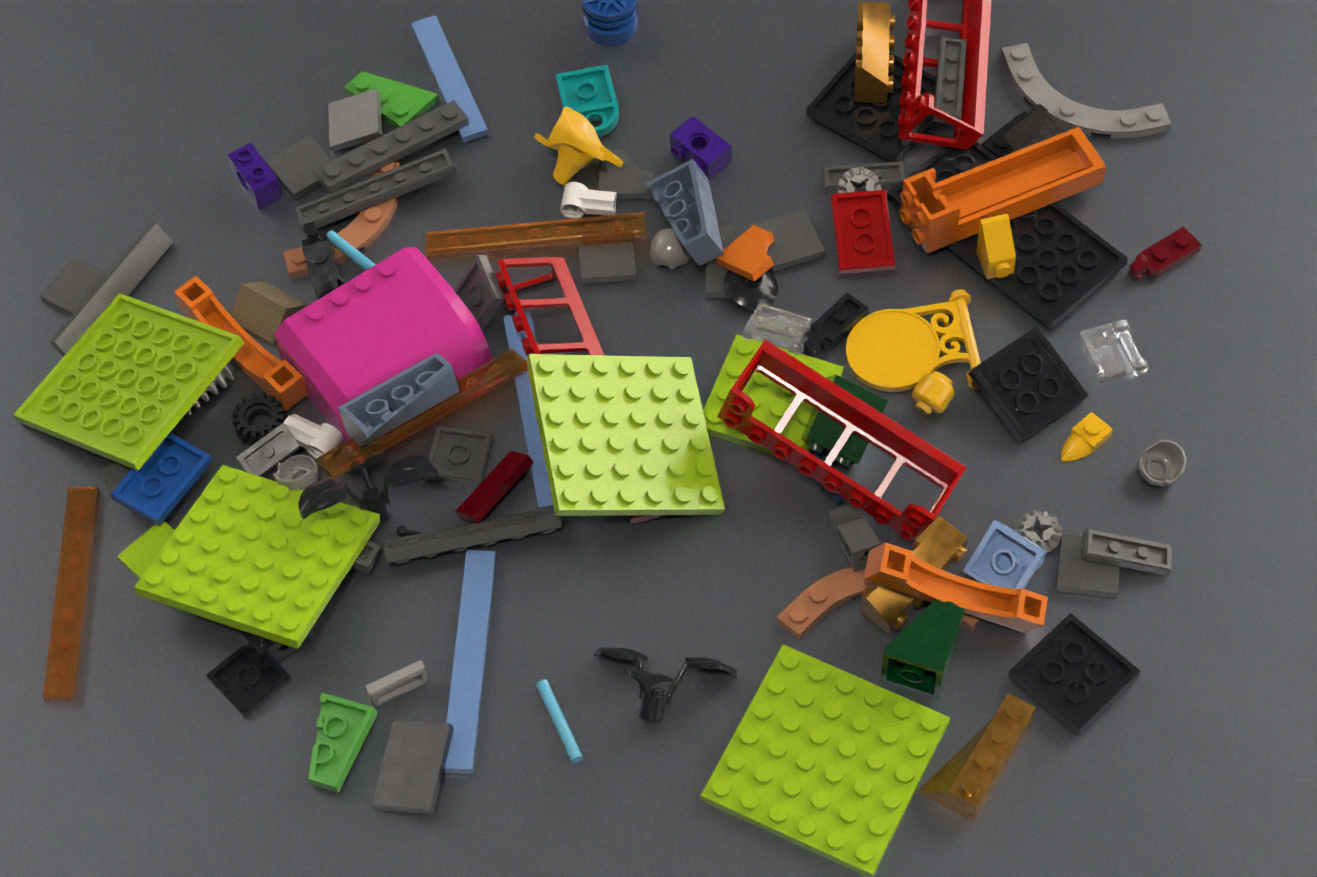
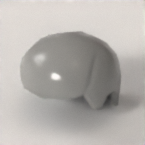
(668, 250)
(1162, 463)
(297, 472)

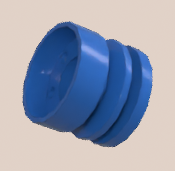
(610, 20)

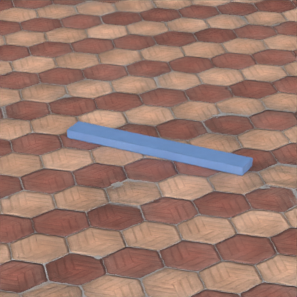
(528, 415)
(470, 659)

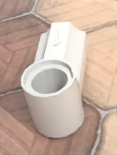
(579, 201)
(313, 437)

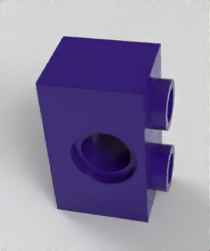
(701, 144)
(254, 176)

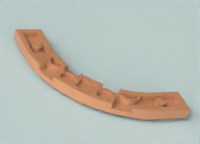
(358, 233)
(828, 594)

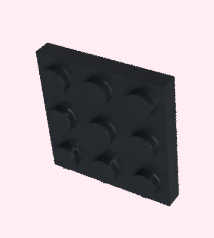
(1028, 384)
(1074, 673)

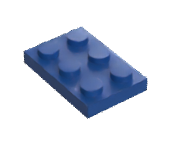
(162, 479)

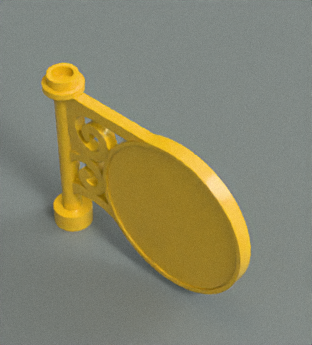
(899, 346)

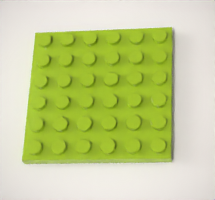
(128, 380)
(623, 435)
(254, 559)
(826, 760)

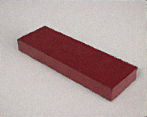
(494, 486)

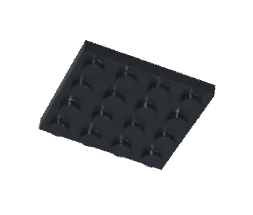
(865, 122)

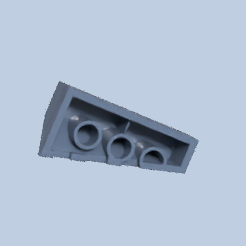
(689, 207)
(398, 399)

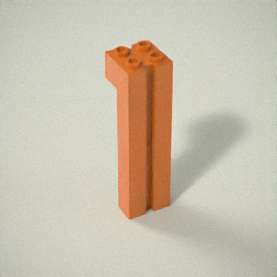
(1007, 185)

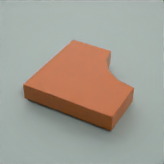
(748, 253)

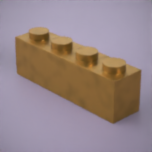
(873, 52)
(936, 546)
(976, 769)

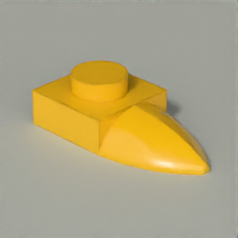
(1085, 438)

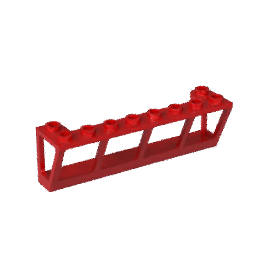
(915, 107)
(570, 299)
(856, 418)

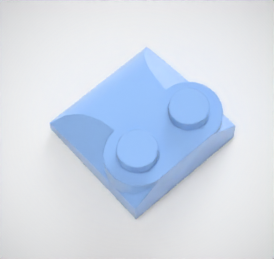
(1005, 558)

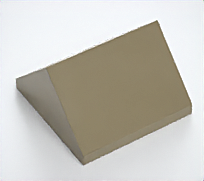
(263, 308)

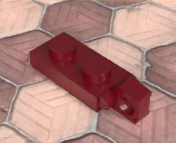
(1165, 254)

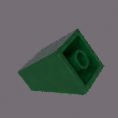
(824, 432)
(924, 650)

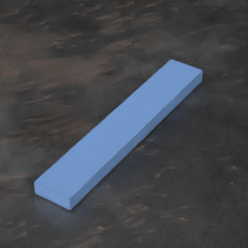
(448, 75)

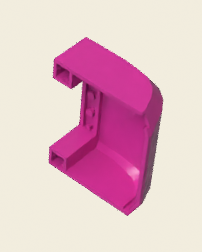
(377, 330)

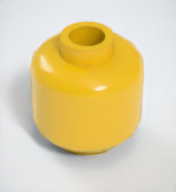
(933, 393)

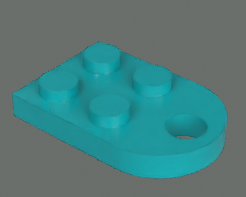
(591, 94)

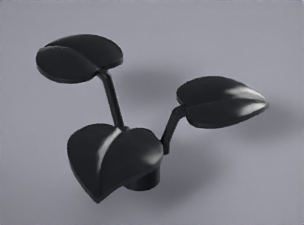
(328, 493)
(653, 698)

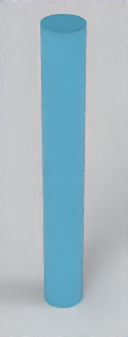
(349, 250)
(559, 721)

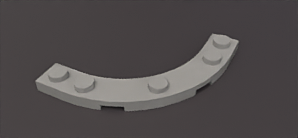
(1072, 114)

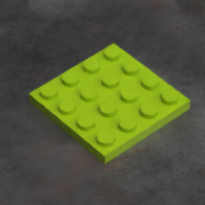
(769, 398)

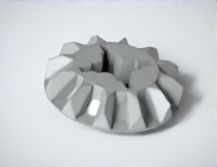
(858, 175)
(1052, 530)

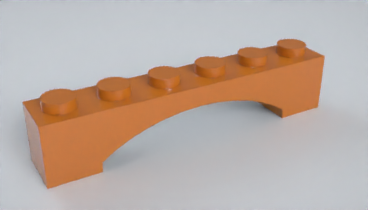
(265, 369)
(904, 572)

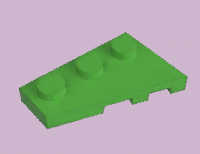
(339, 738)

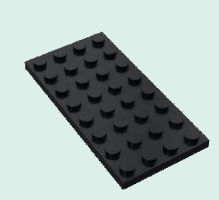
(1055, 253)

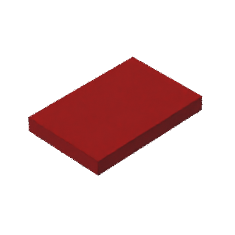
(862, 231)

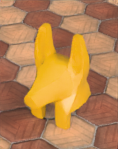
(576, 145)

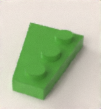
(399, 101)

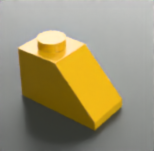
(996, 247)

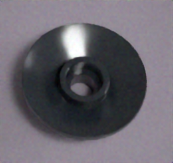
(749, 293)

